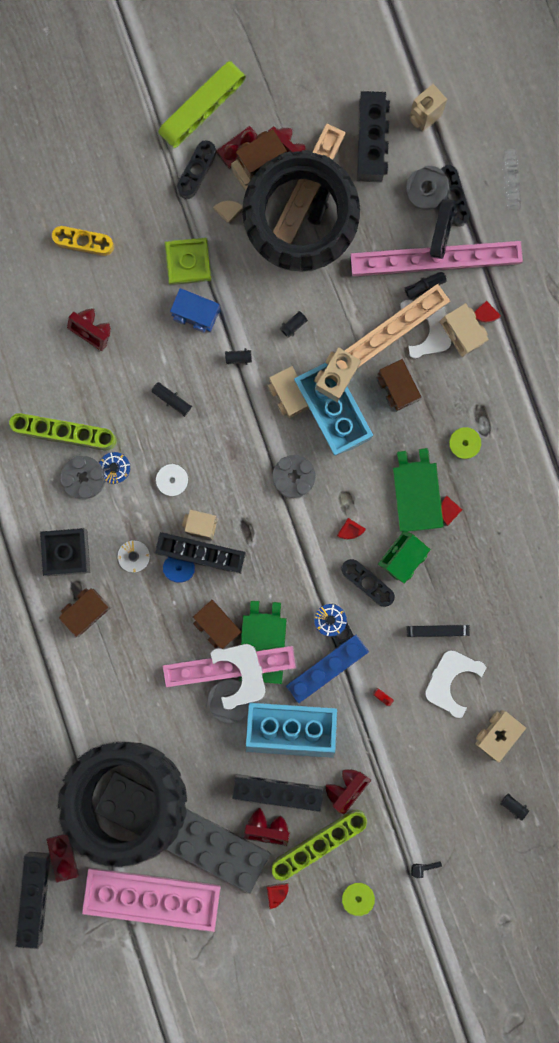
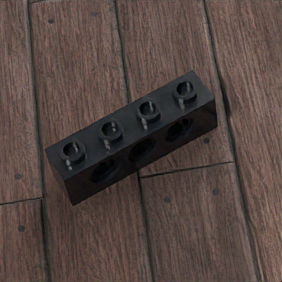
(370, 103)
(200, 553)
(278, 792)
(33, 900)

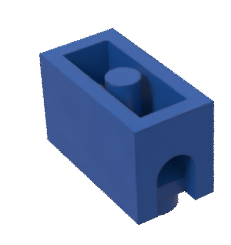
(195, 310)

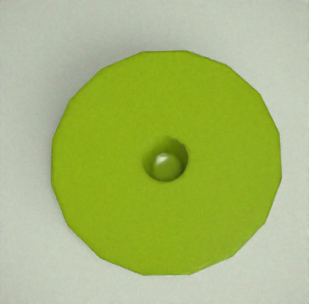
(465, 443)
(358, 899)

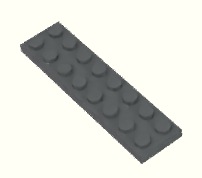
(197, 841)

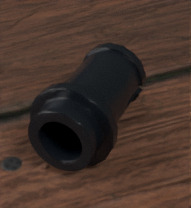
(293, 324)
(236, 357)
(514, 807)

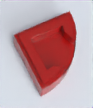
(486, 313)
(449, 510)
(351, 530)
(383, 697)
(277, 894)

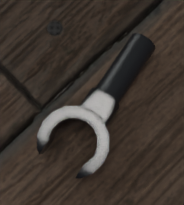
(417, 870)

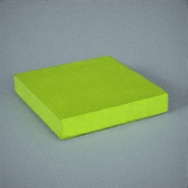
(188, 261)

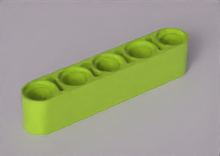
(202, 104)
(54, 426)
(313, 854)

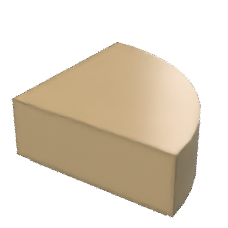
(228, 210)

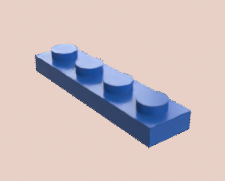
(327, 668)

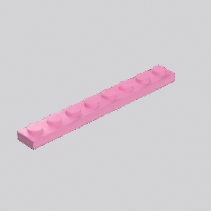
(420, 260)

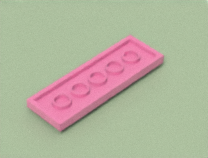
(151, 899)

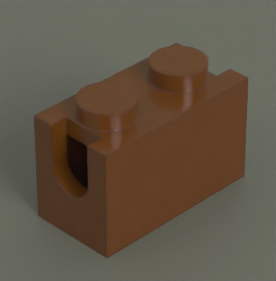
(257, 153)
(398, 385)
(84, 611)
(216, 625)

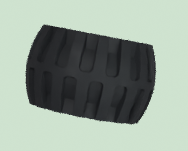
(294, 167)

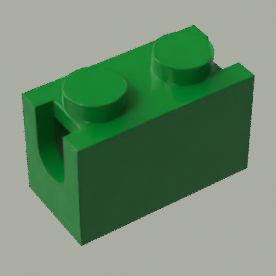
(404, 557)

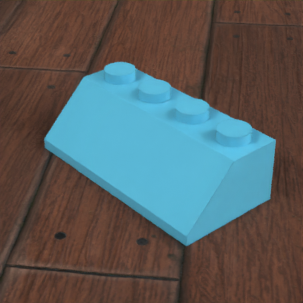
(339, 421)
(291, 730)

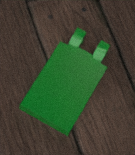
(418, 493)
(265, 633)

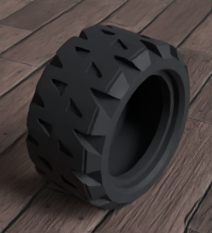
(77, 812)

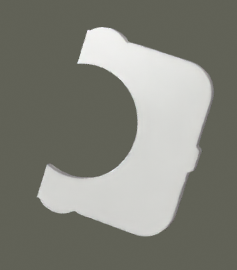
(437, 339)
(252, 684)
(439, 686)

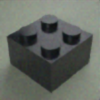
(65, 552)

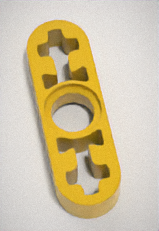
(66, 243)

